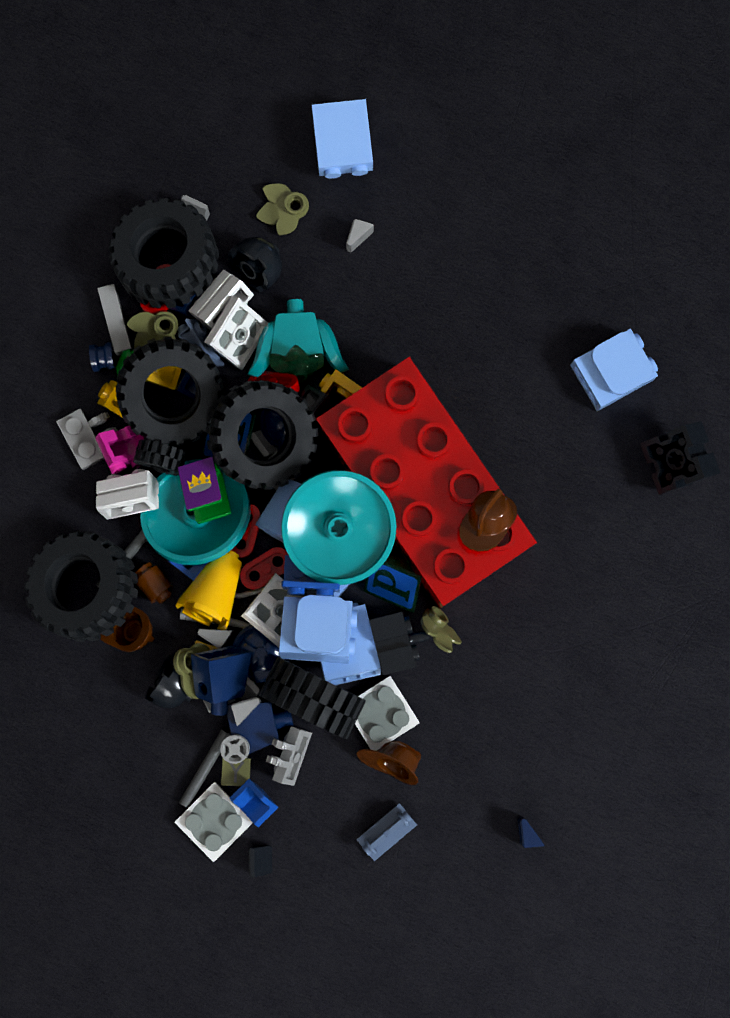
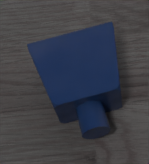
(220, 676)
(260, 725)

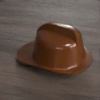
(487, 520)
(133, 634)
(393, 759)

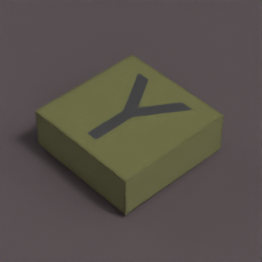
(235, 774)

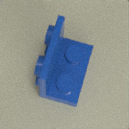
(298, 583)

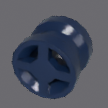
(102, 357)

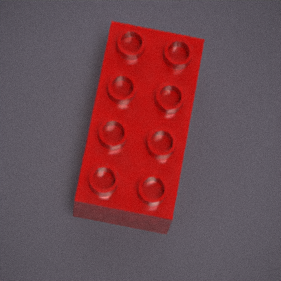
(428, 470)

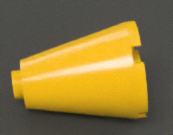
(213, 592)

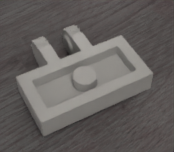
(81, 437)
(292, 755)

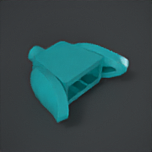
(296, 329)

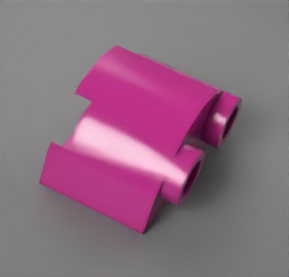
(118, 448)

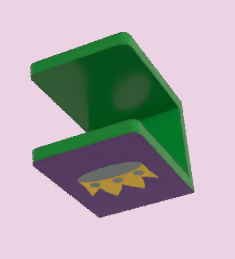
(204, 490)

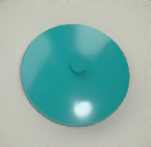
(338, 527)
(177, 534)

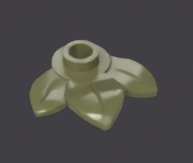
(279, 210)
(148, 326)
(435, 624)
(183, 667)

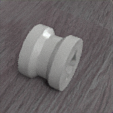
(232, 752)

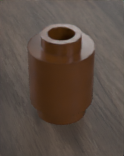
(153, 583)

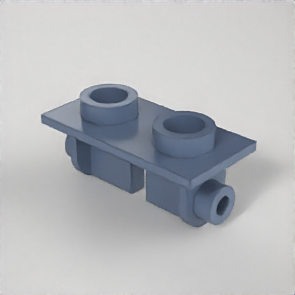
(196, 334)
(386, 832)

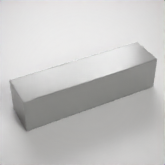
(115, 319)

